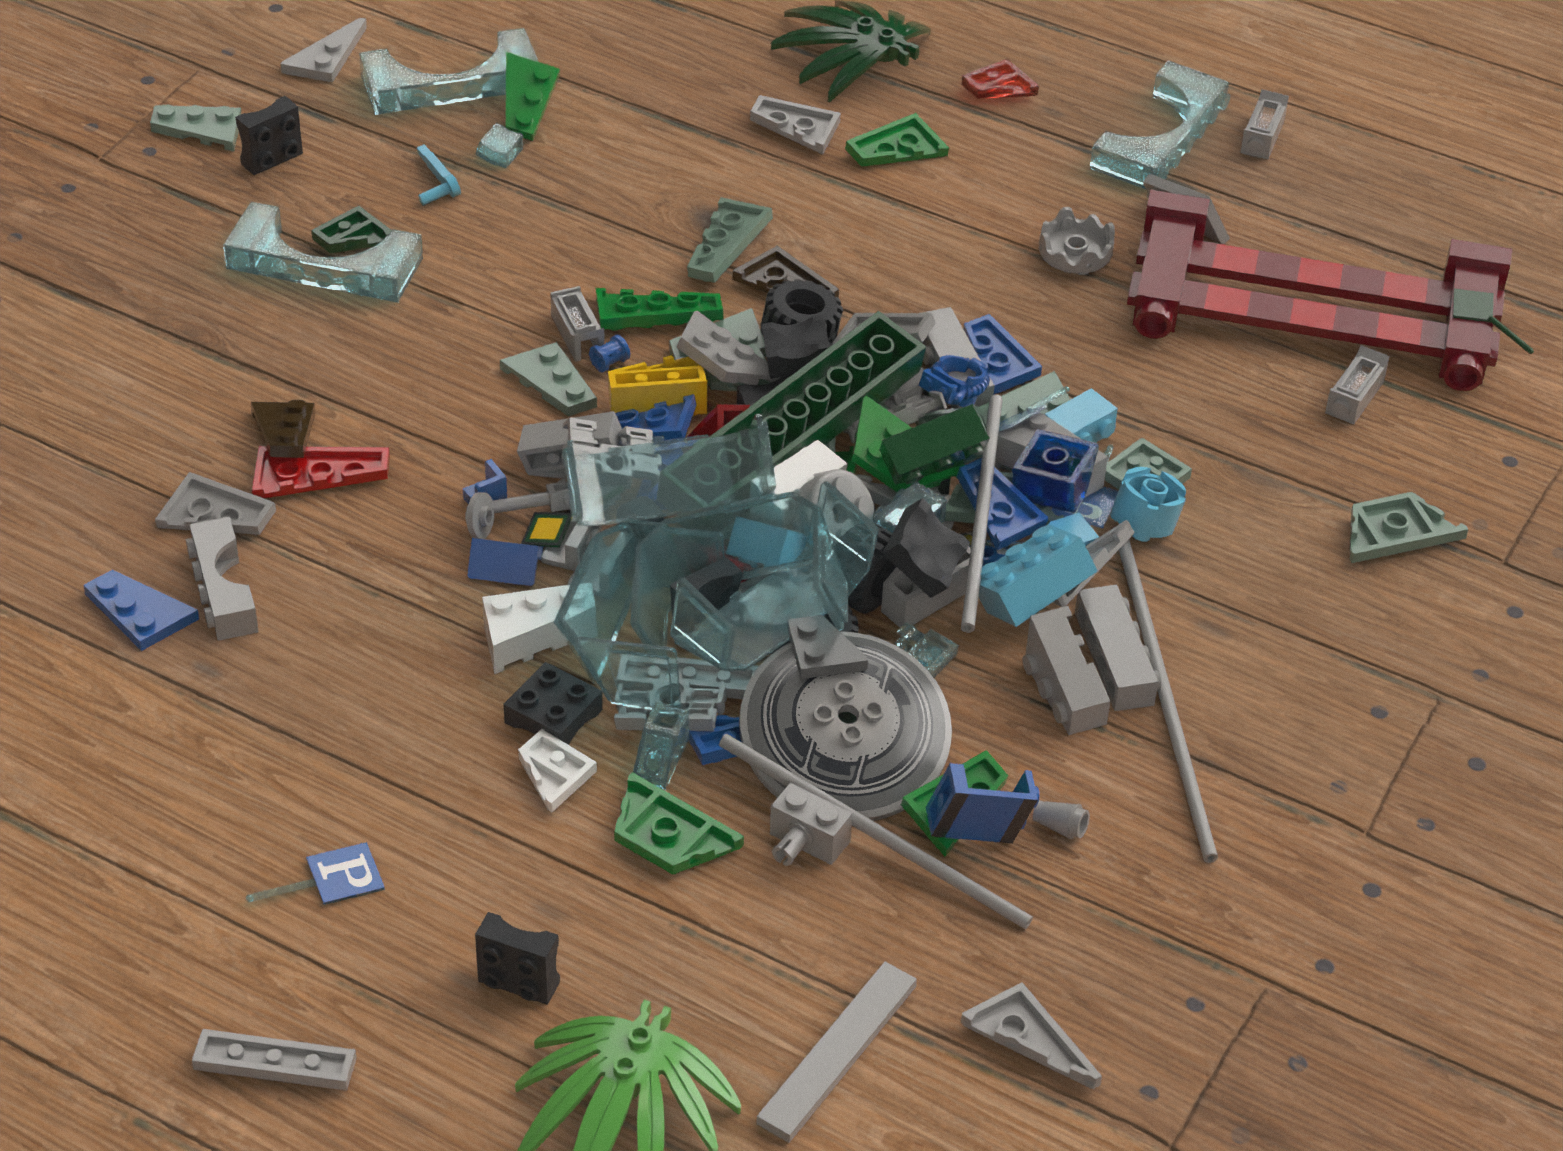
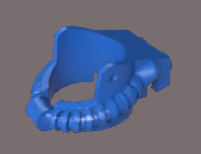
(955, 390)

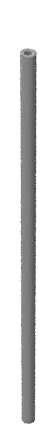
(1169, 707)

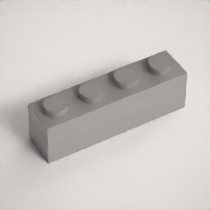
(950, 339)
(1117, 647)

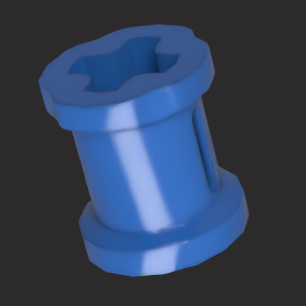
(609, 353)

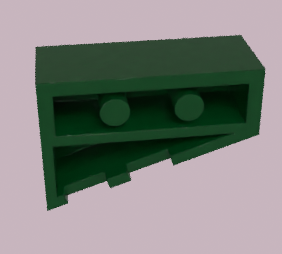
(935, 446)

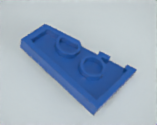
(663, 420)

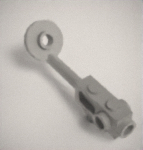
(482, 508)

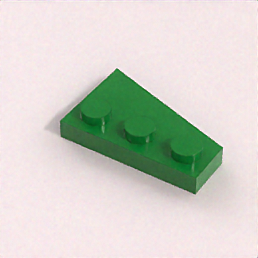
(980, 772)

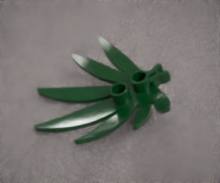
(866, 31)

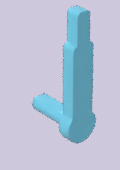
(449, 182)

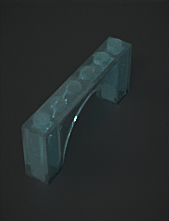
(398, 88)
(1196, 99)
(375, 273)

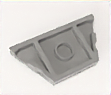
(721, 353)

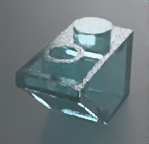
(662, 744)

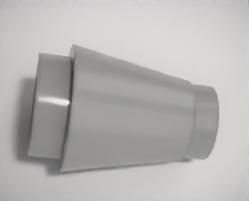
(1063, 818)

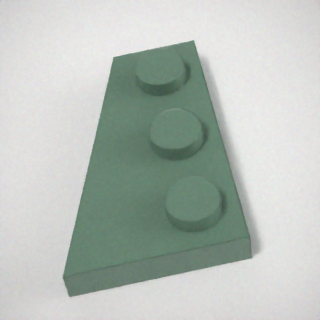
(204, 123)

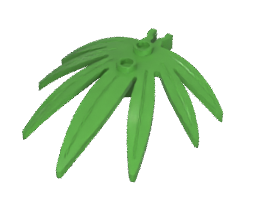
(631, 1063)

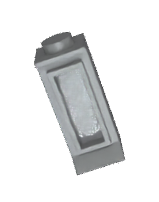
(1264, 124)
(575, 320)
(1357, 385)

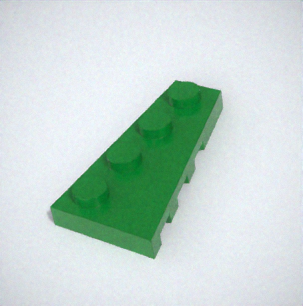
(658, 308)

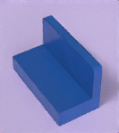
(503, 561)

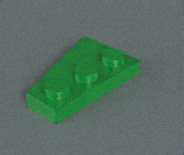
(527, 93)
(897, 142)

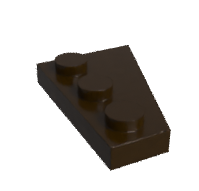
(773, 268)

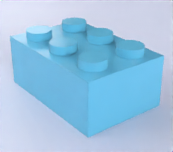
(1034, 574)

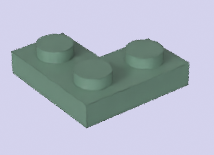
(1145, 454)

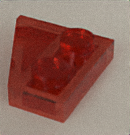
(999, 81)

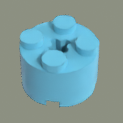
(1149, 503)

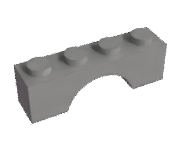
(230, 604)

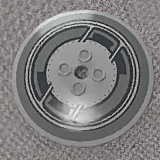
(867, 764)

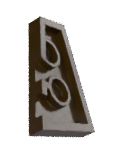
(284, 426)

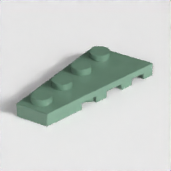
(728, 236)

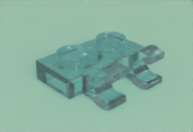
(929, 649)

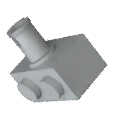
(808, 825)

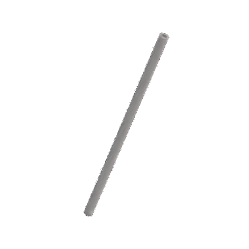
(981, 516)
(883, 835)

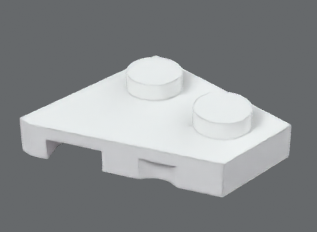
(555, 768)

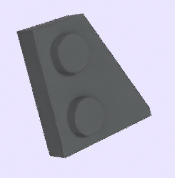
(822, 648)

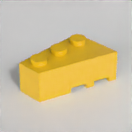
(643, 386)

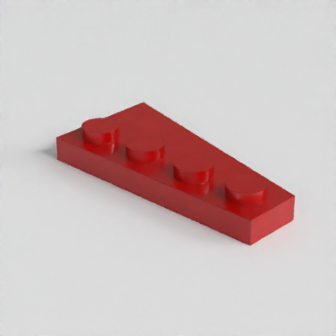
(318, 469)

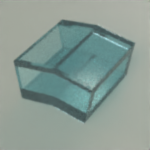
(500, 146)

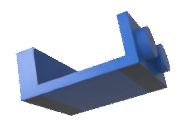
(979, 813)

